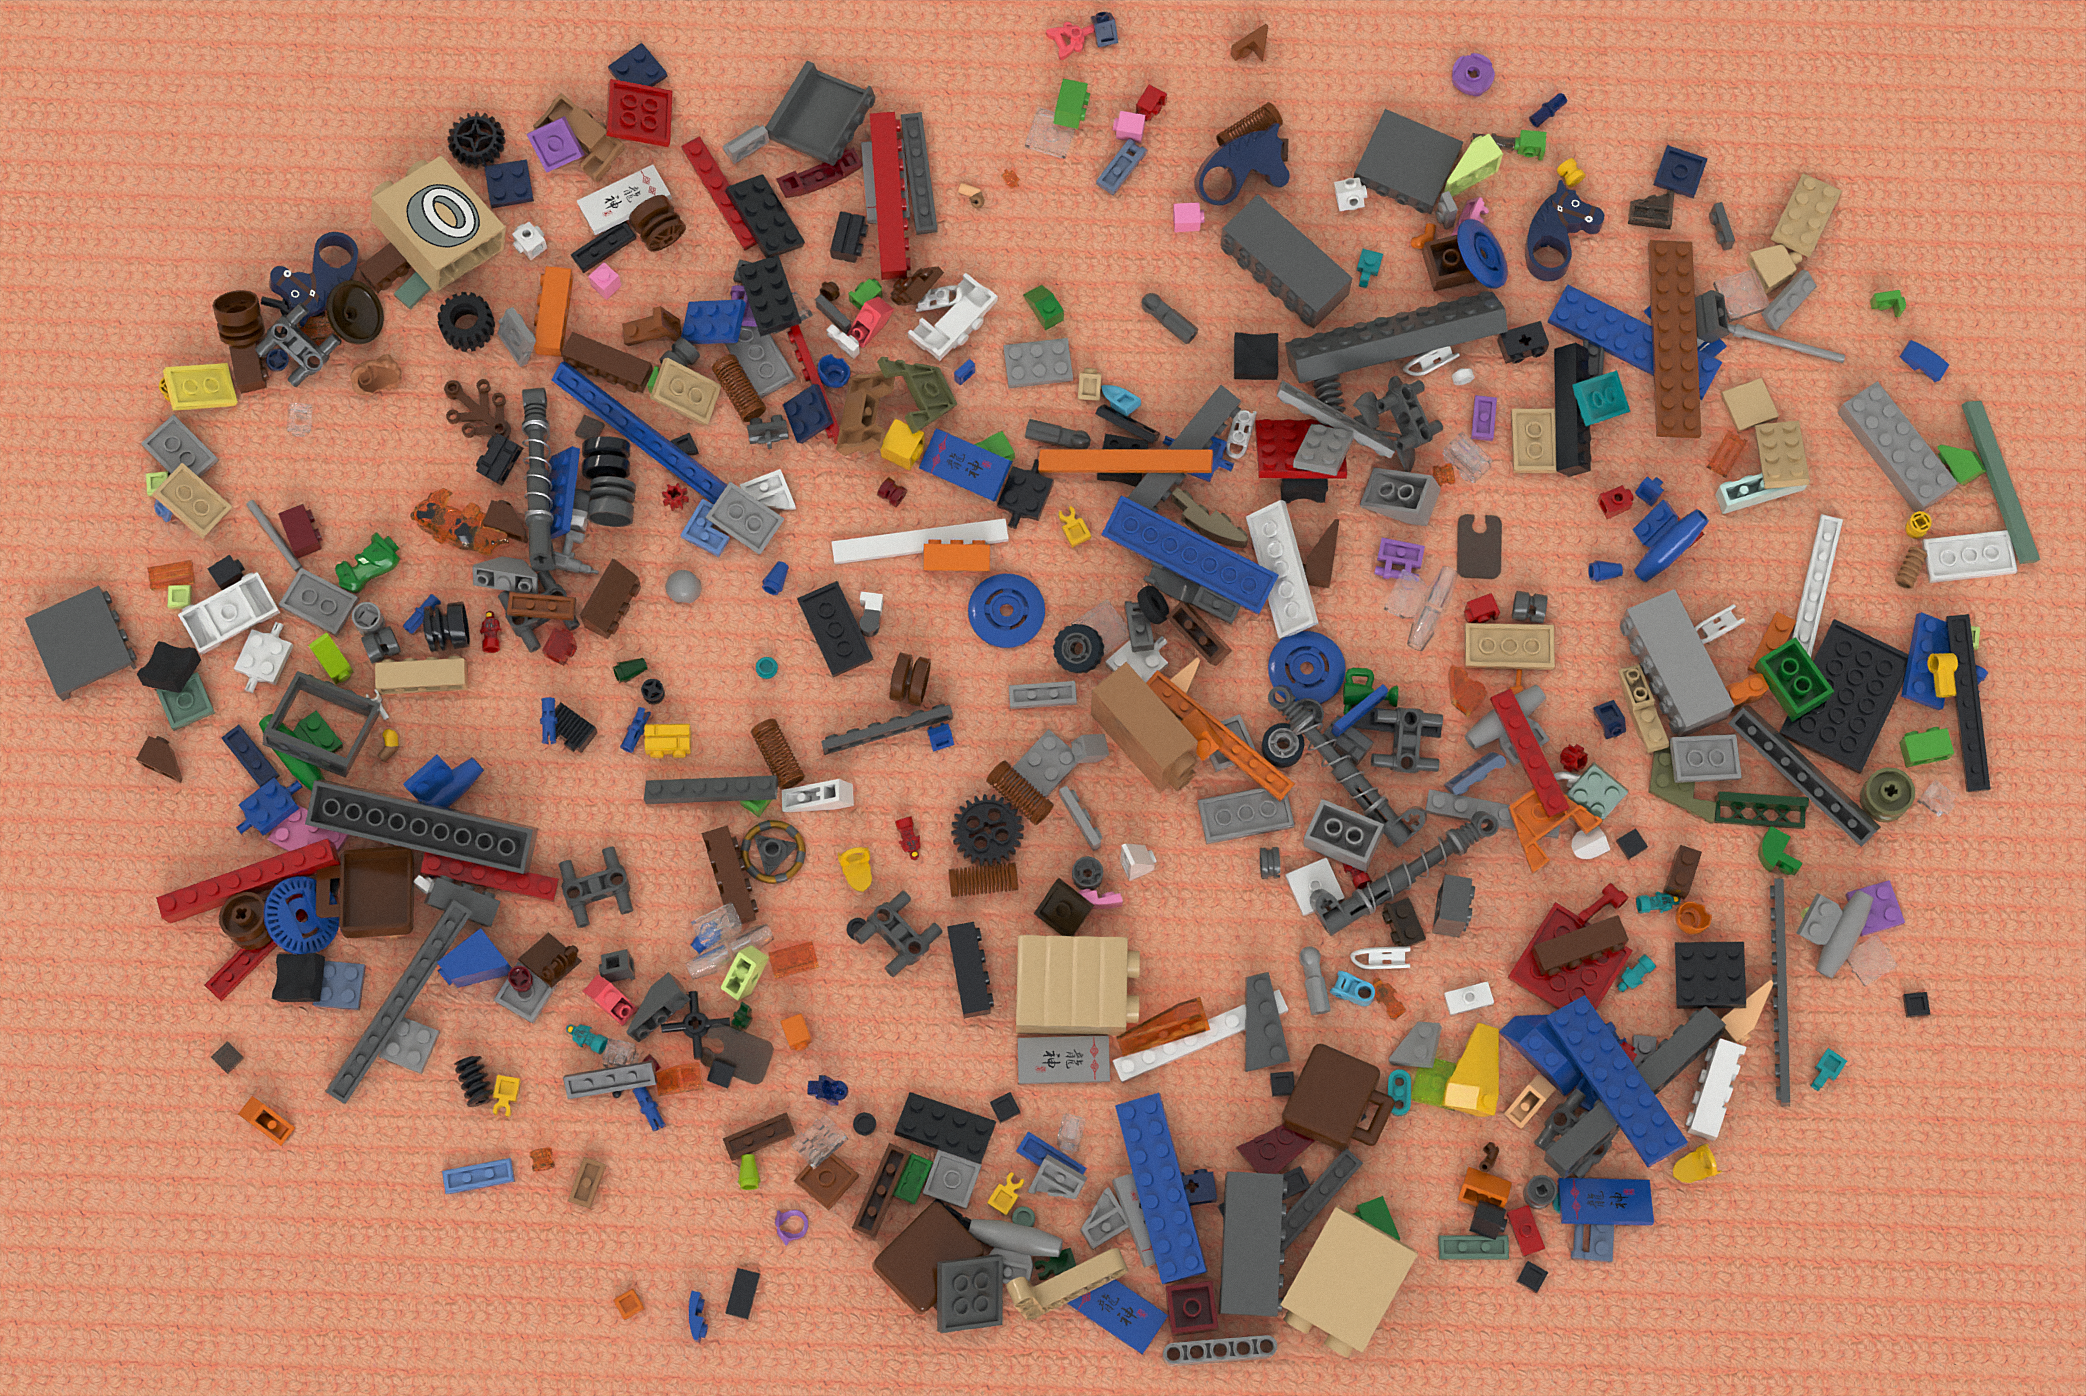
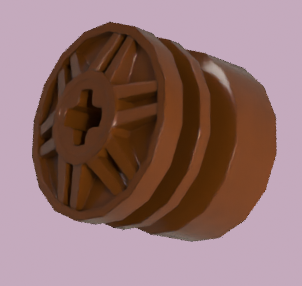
(657, 223)
(238, 317)

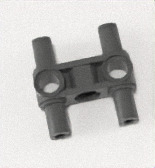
(298, 344)
(1409, 415)
(525, 629)
(1406, 740)
(595, 887)
(897, 933)
(1552, 1130)

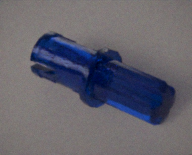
(1548, 110)

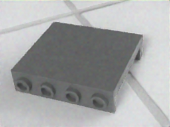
(819, 114)
(1407, 161)
(80, 641)

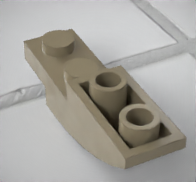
(1213, 526)

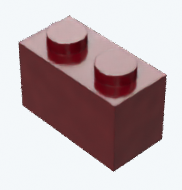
(300, 531)

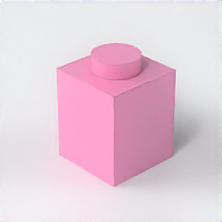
(1129, 126)
(1187, 217)
(605, 281)

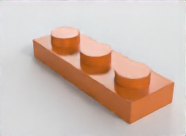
(1774, 637)

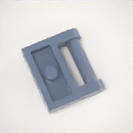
(1600, 1243)

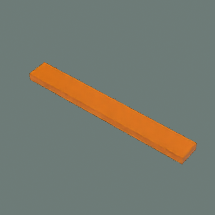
(1125, 461)
(1234, 748)

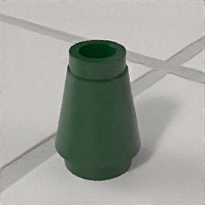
(629, 669)

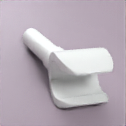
(378, 699)

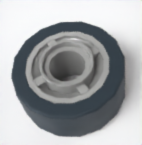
(1282, 757)

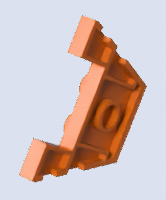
(1533, 824)

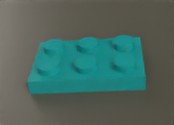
(1601, 398)

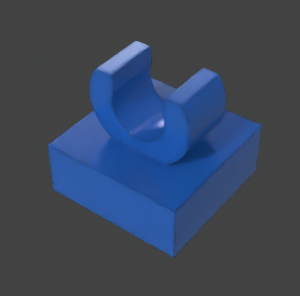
(1650, 490)
(940, 737)

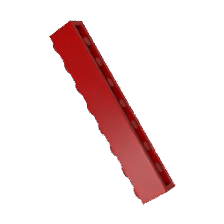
(888, 195)
(252, 878)

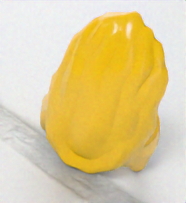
(856, 867)
(1696, 1165)

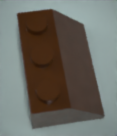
(610, 600)

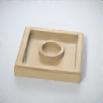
(1749, 405)

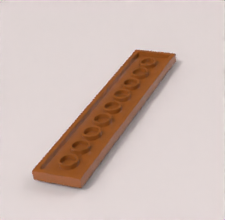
(1674, 339)

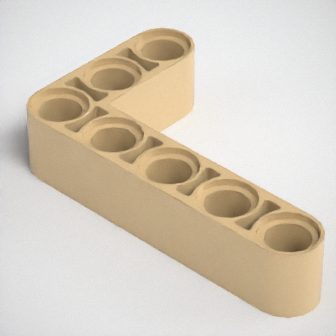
(1066, 1286)

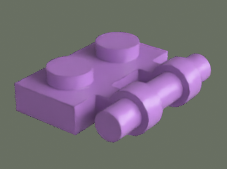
(1398, 553)

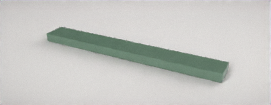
(2000, 482)

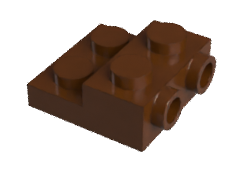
(912, 289)

